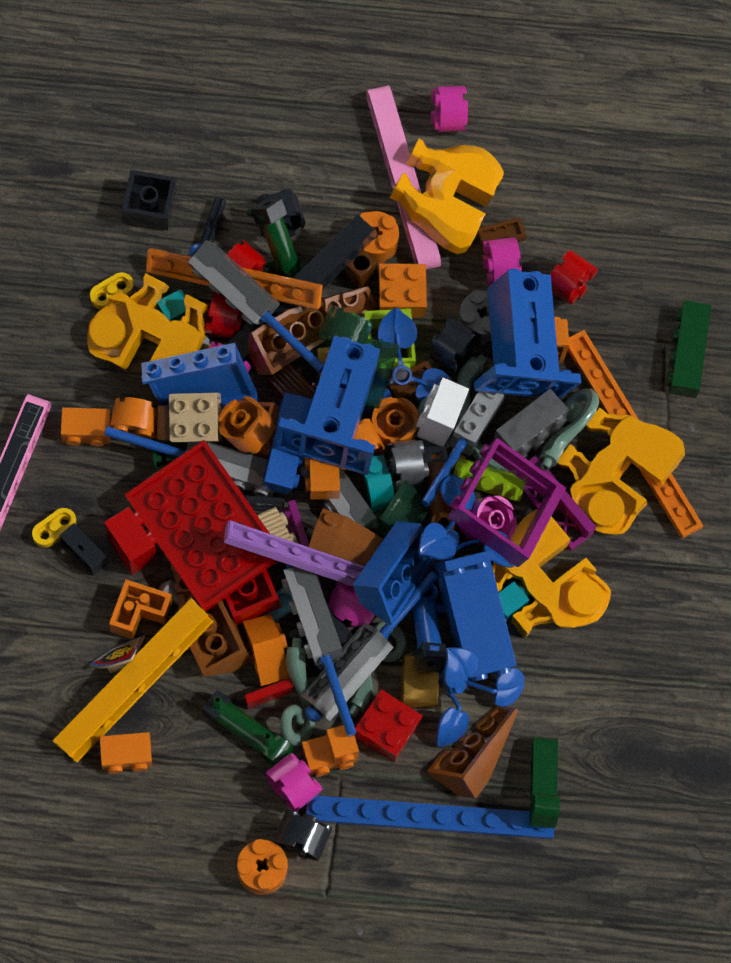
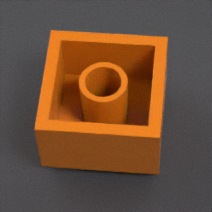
(403, 288)

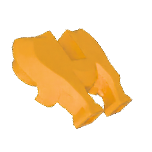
(454, 169)
(126, 321)
(598, 486)
(570, 601)

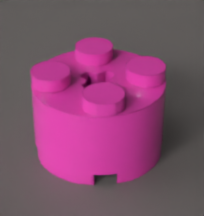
(450, 109)
(499, 257)
(495, 512)
(346, 605)
(291, 781)

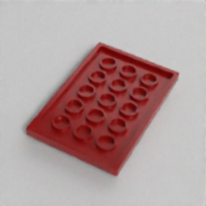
(187, 515)

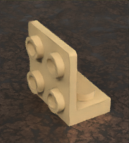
(195, 417)

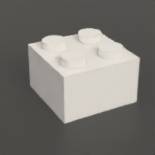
(441, 411)

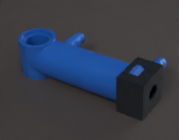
(431, 652)

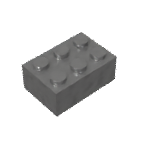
(534, 424)

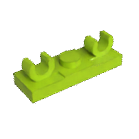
(493, 480)

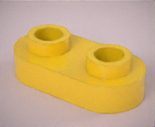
(110, 287)
(52, 526)

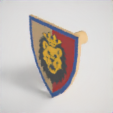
(119, 656)

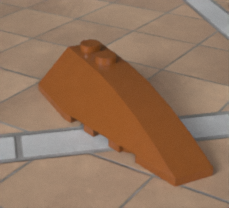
(272, 353)
(221, 645)

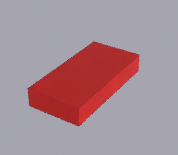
(269, 693)

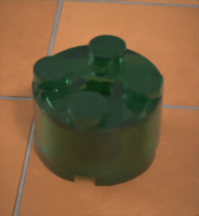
(345, 325)

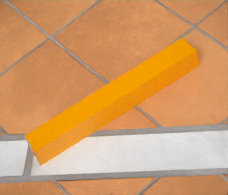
(133, 680)

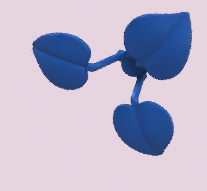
(401, 330)
(443, 542)
(454, 678)

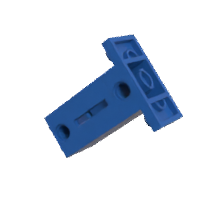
(524, 338)
(336, 410)
(476, 612)

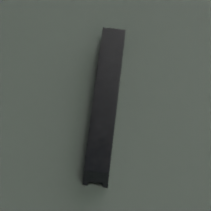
(320, 269)

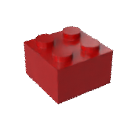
(131, 541)
(253, 599)
(387, 725)

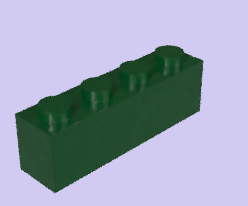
(689, 350)

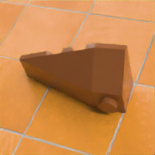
(344, 538)
(472, 761)

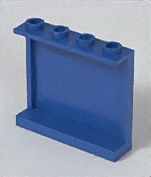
(201, 371)

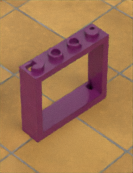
(527, 473)

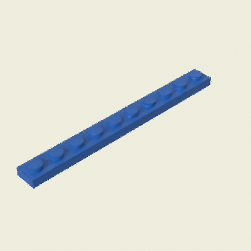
(425, 817)

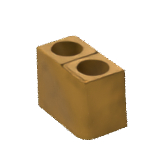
(418, 687)

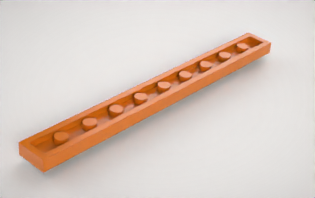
(614, 402)

